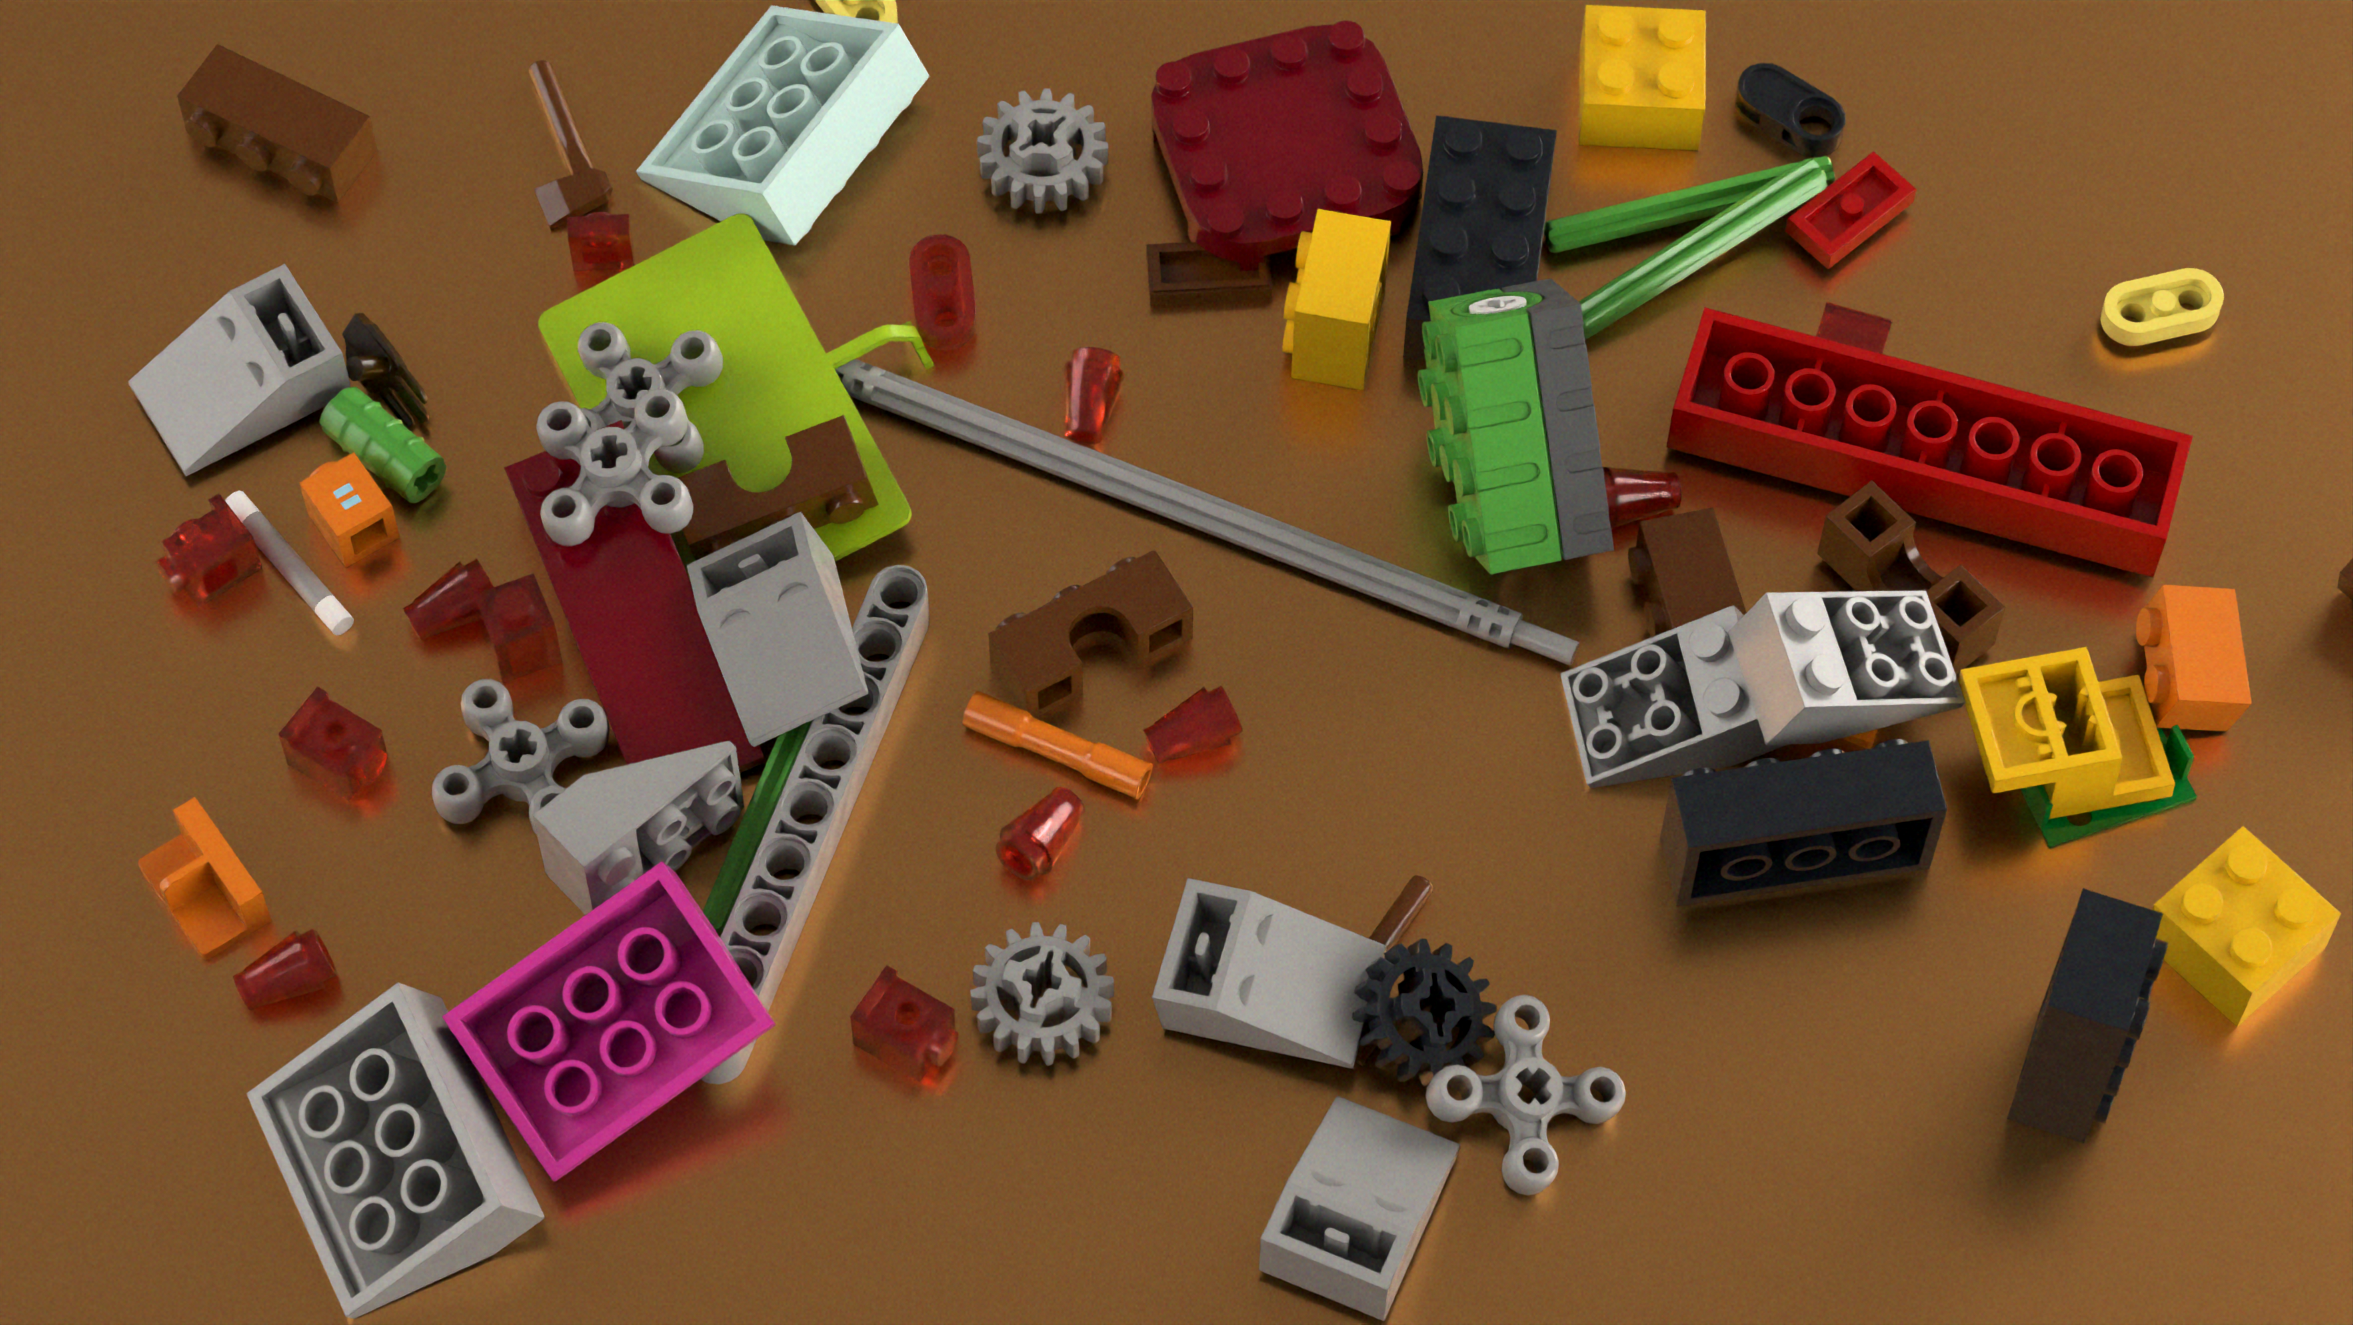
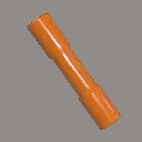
(1094, 760)

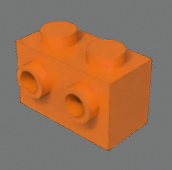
(2194, 658)

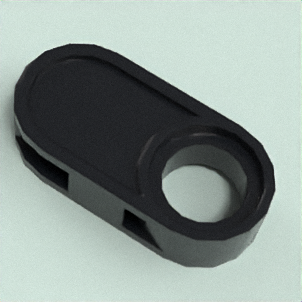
(1777, 103)

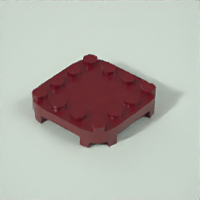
(1284, 130)

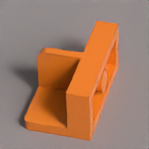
(205, 884)

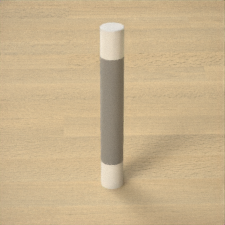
(291, 565)

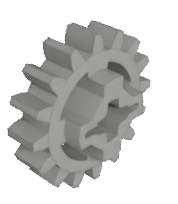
(1042, 150)
(1064, 1010)

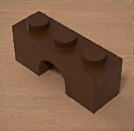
(823, 484)
(1875, 550)
(1130, 604)

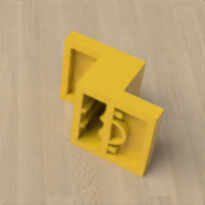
(2064, 730)

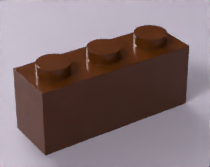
(277, 124)

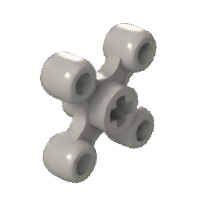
(692, 362)
(614, 467)
(519, 753)
(1551, 1091)

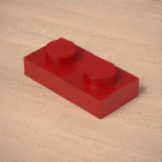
(1850, 210)

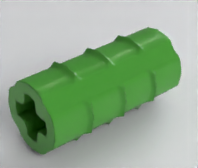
(383, 444)

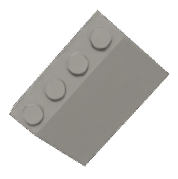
(394, 1152)

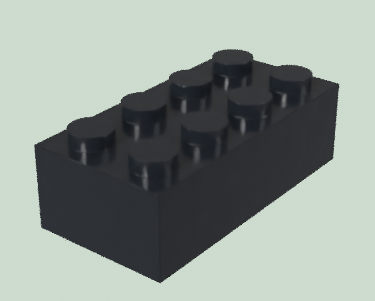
(1478, 214)
(1802, 821)
(2089, 1017)

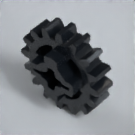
(1429, 1004)

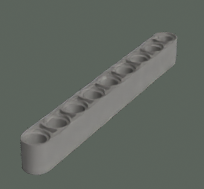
(823, 793)

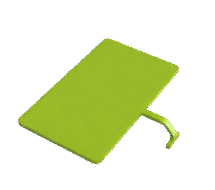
(772, 369)

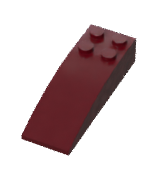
(634, 624)

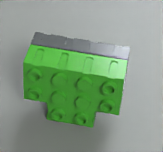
(1516, 425)

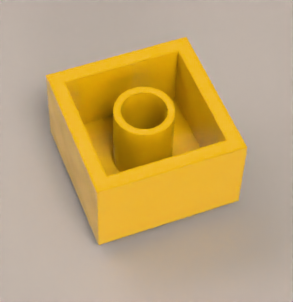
(1642, 77)
(1336, 298)
(2242, 925)

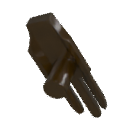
(381, 369)

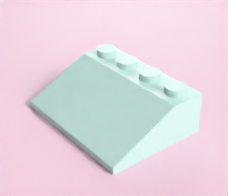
(787, 119)

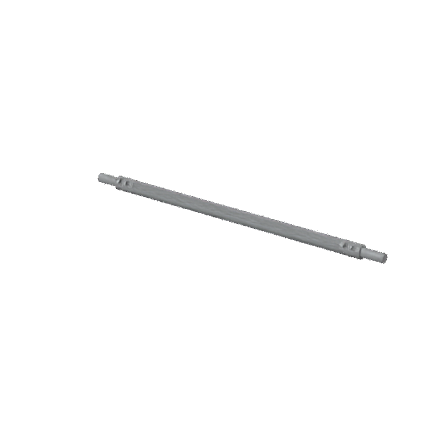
(1202, 511)

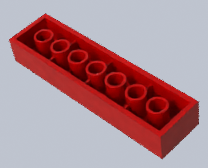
(1929, 441)

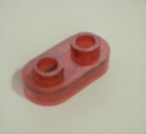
(943, 296)

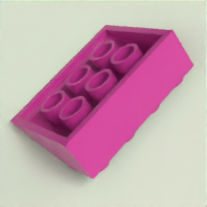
(609, 1020)

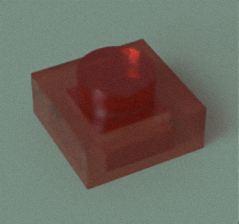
(600, 241)

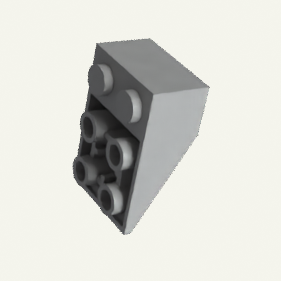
(241, 372)
(779, 627)
(1842, 663)
(1664, 706)
(635, 816)
(1263, 975)
(1356, 1207)

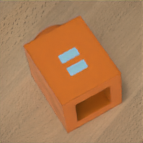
(349, 509)

